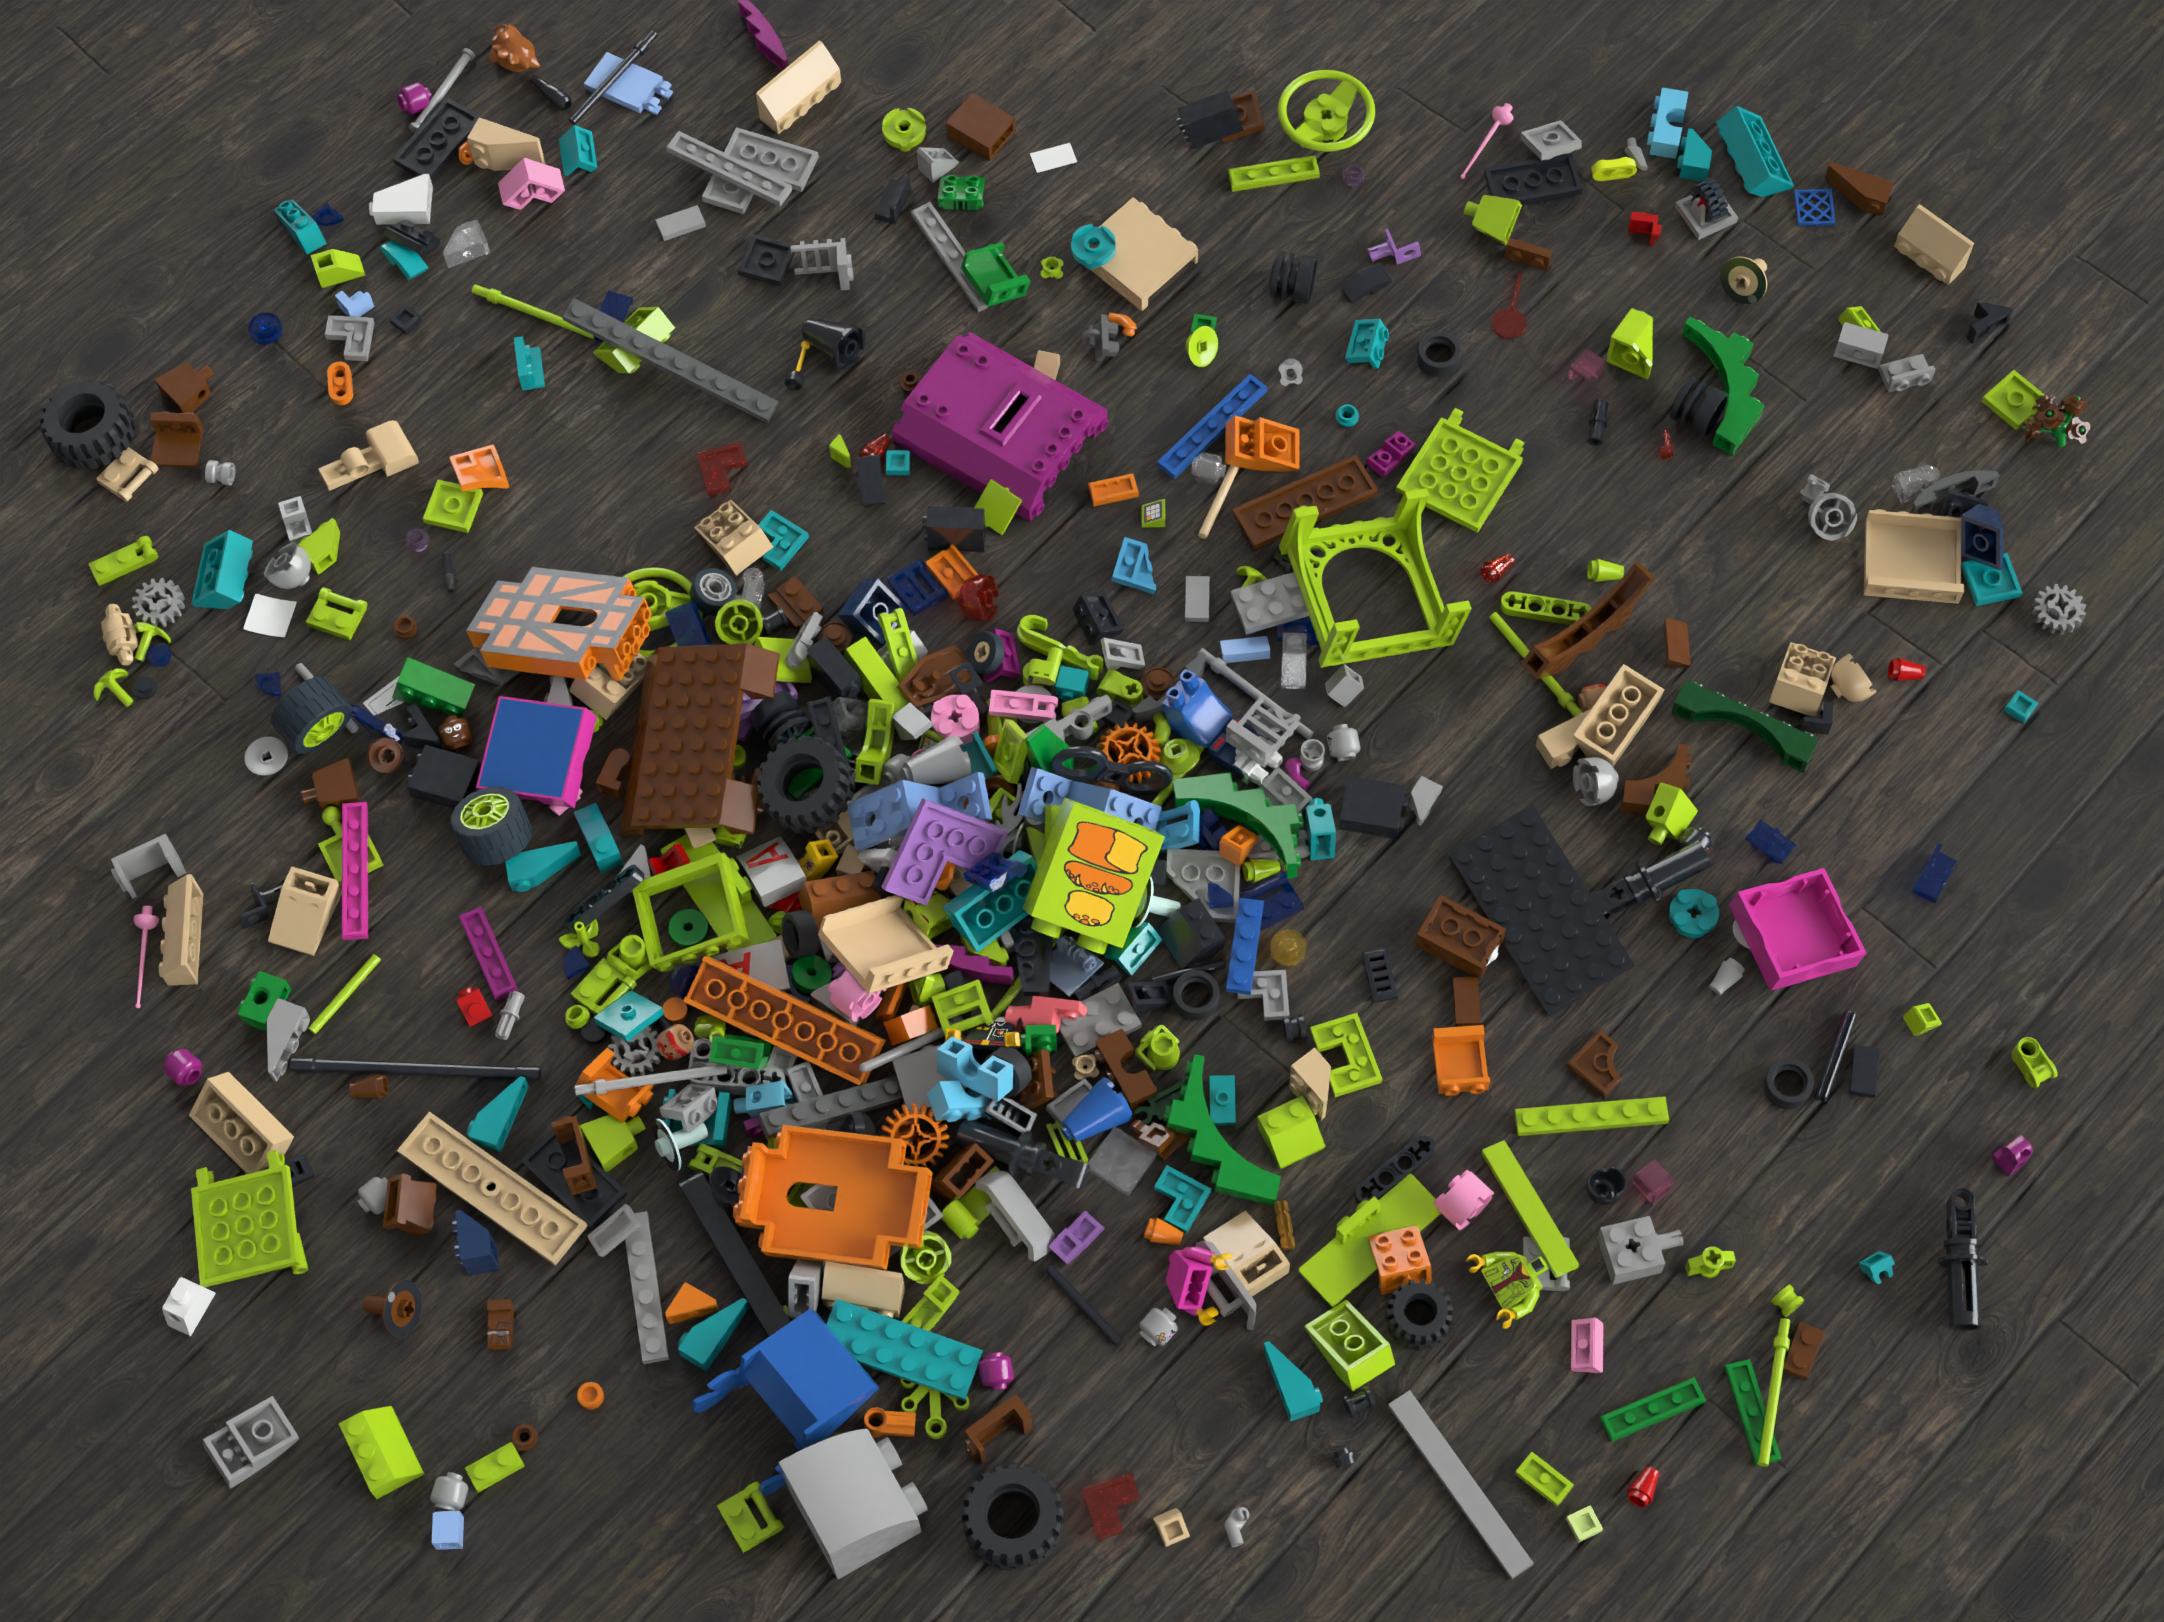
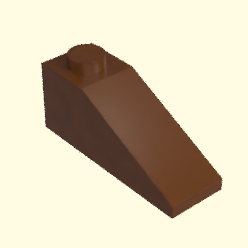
(1863, 189)

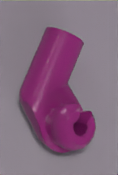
(1292, 769)

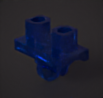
(1206, 819)
(1770, 842)

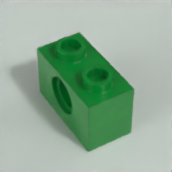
(262, 987)

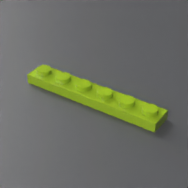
(1591, 1116)

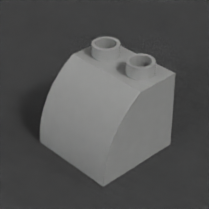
(853, 1498)

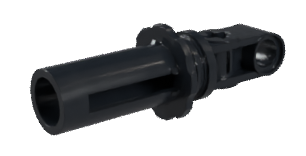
(1652, 879)
(1022, 1153)
(1962, 1252)

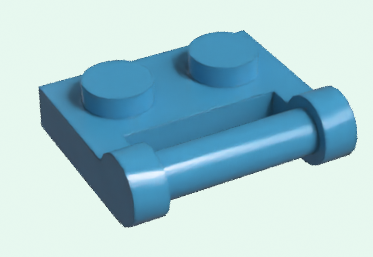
(1180, 833)

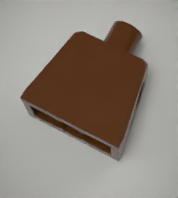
(185, 386)
(333, 786)

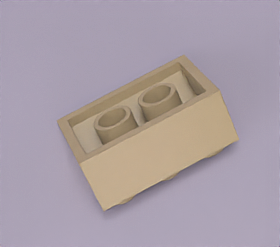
(1934, 245)
(863, 1287)

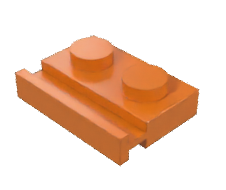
(950, 569)

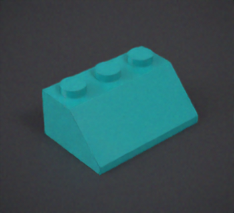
(222, 571)

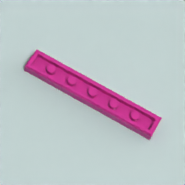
(355, 871)

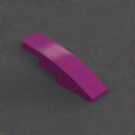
(765, 37)
(978, 967)

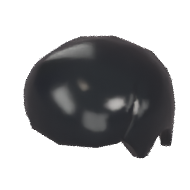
(1606, 1185)

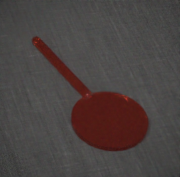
(1510, 322)

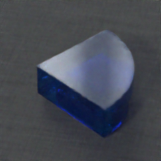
(327, 216)
(269, 683)
(1219, 897)
(574, 962)

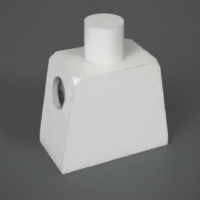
(188, 1304)

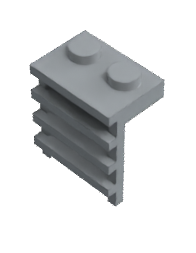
(838, 259)
(1250, 743)

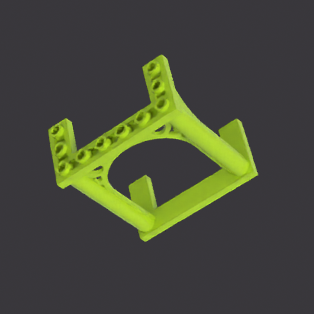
(1405, 527)

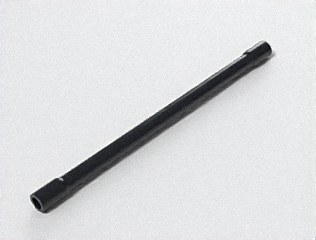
(312, 1064)

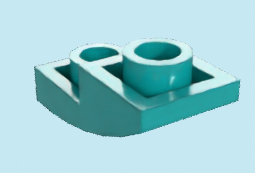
(405, 258)

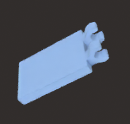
(633, 88)

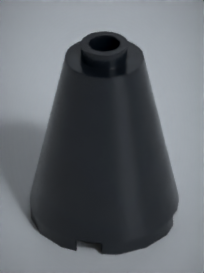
(835, 341)

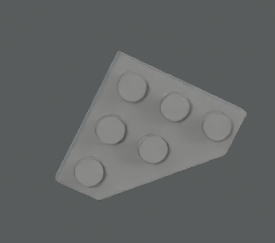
(1195, 869)

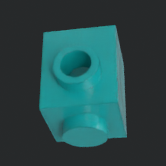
(1071, 683)

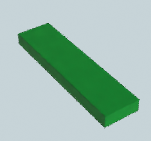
(1749, 1407)
(1652, 1409)

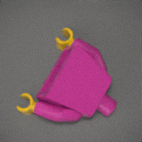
(1189, 1280)

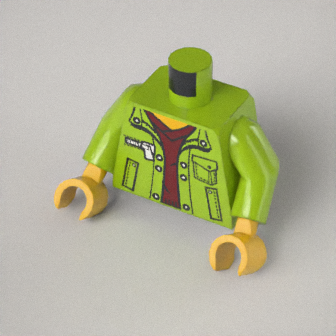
(1512, 1281)

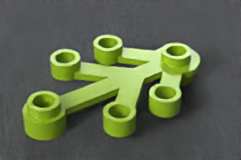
(935, 1407)

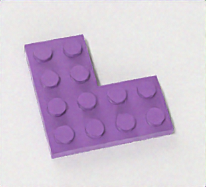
(931, 840)

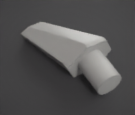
(1636, 154)

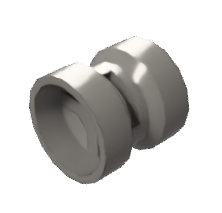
(219, 472)
(1312, 749)

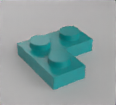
(786, 539)
(1188, 1197)

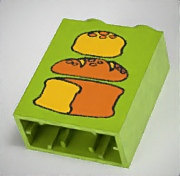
(1092, 876)

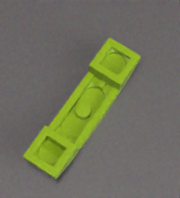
(933, 1304)

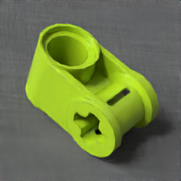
(1121, 688)
(2034, 1067)

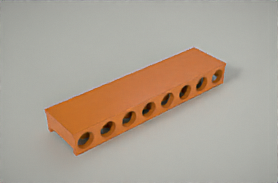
(783, 1020)

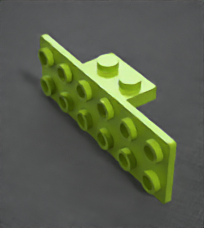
(712, 902)
(1348, 1257)

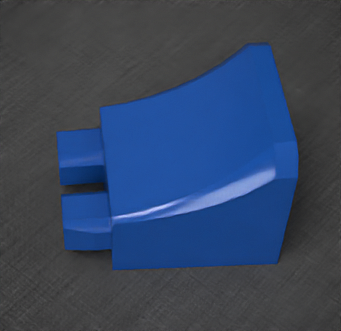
(1195, 710)

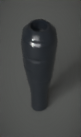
(554, 94)

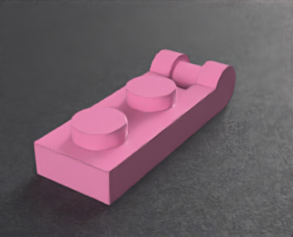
(1022, 705)

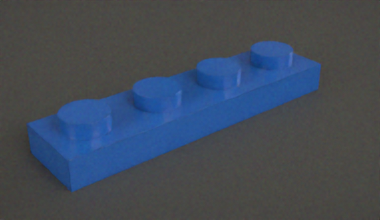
(1245, 946)

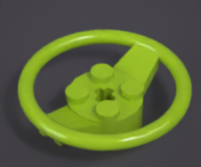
(1327, 115)
(660, 598)

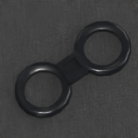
(1111, 771)

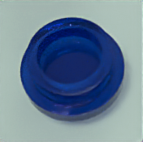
(159, 655)

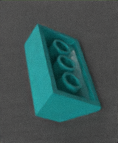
(1753, 153)
(987, 915)

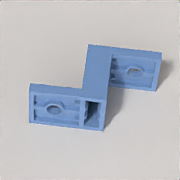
(1097, 797)
(898, 803)

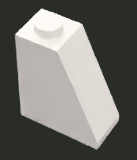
(404, 201)

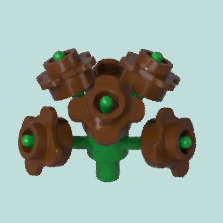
(2057, 419)

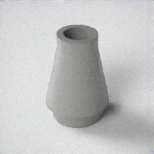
(1727, 975)

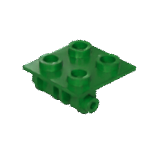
(961, 189)

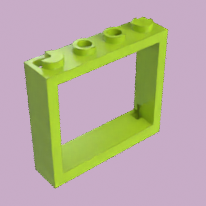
(678, 877)

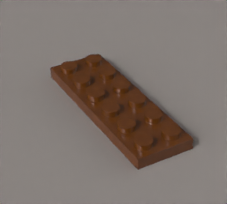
(1328, 489)

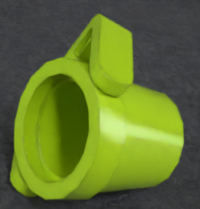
(632, 957)
(925, 987)
(1163, 1049)

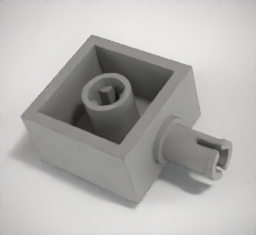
(1639, 1236)

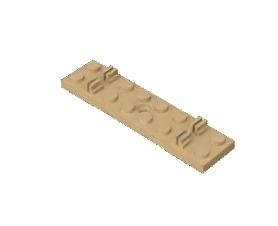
(514, 1202)

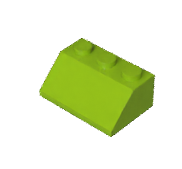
(646, 320)
(381, 1450)

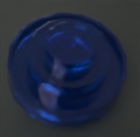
(265, 328)
(683, 978)

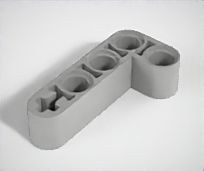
(738, 1074)

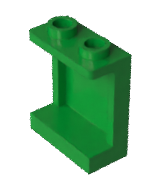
(993, 275)
(740, 1051)

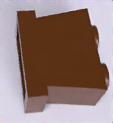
(409, 1205)

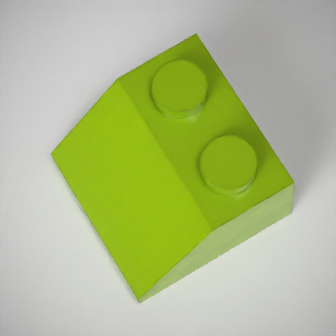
(1290, 1132)

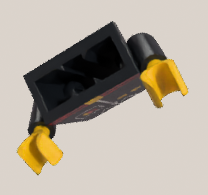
(988, 1038)

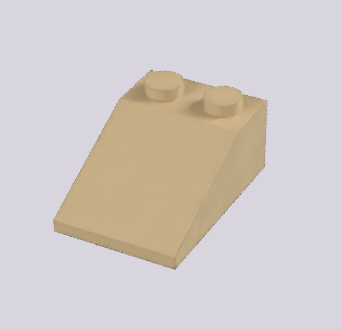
(502, 147)

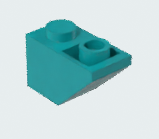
(1695, 159)

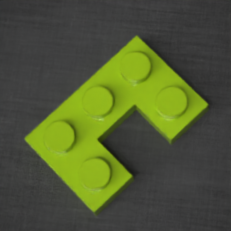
(1362, 1067)

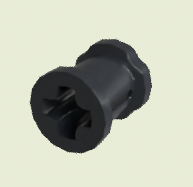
(774, 621)
(1353, 1408)

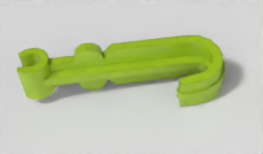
(1042, 644)

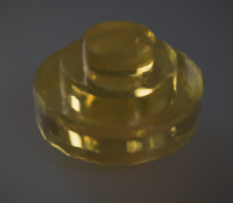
(1288, 947)

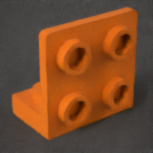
(1400, 1258)

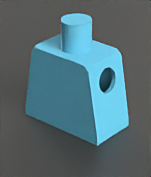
(764, 1098)

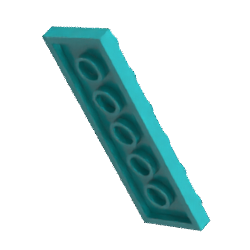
(905, 1350)

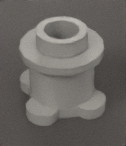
(1286, 377)
(1814, 489)

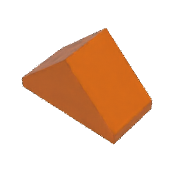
(1237, 845)
(911, 1025)
(690, 1304)

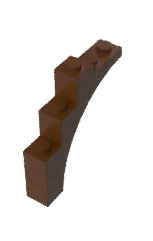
(1583, 635)

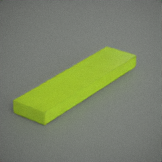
(1273, 173)

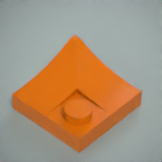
(479, 469)

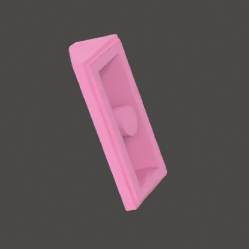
(1587, 1345)

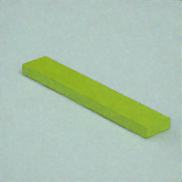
(1530, 1209)

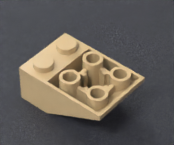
(734, 537)
(1802, 679)
(605, 694)
(304, 910)
(1255, 1255)

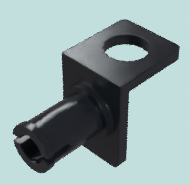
(972, 688)
(263, 900)

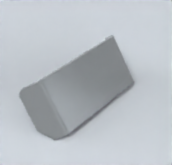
(1016, 1214)
(1242, 1296)

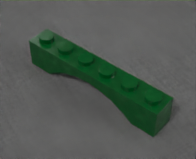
(1702, 704)

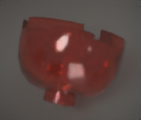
(977, 597)

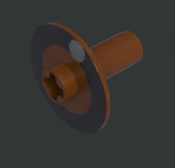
(399, 1308)

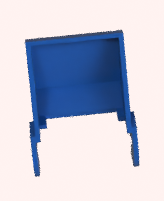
(803, 1379)

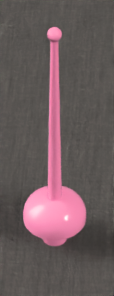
(1501, 117)
(146, 922)

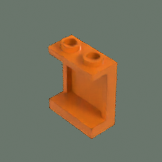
(1460, 1060)
(619, 1102)

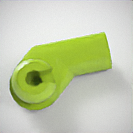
(1162, 729)

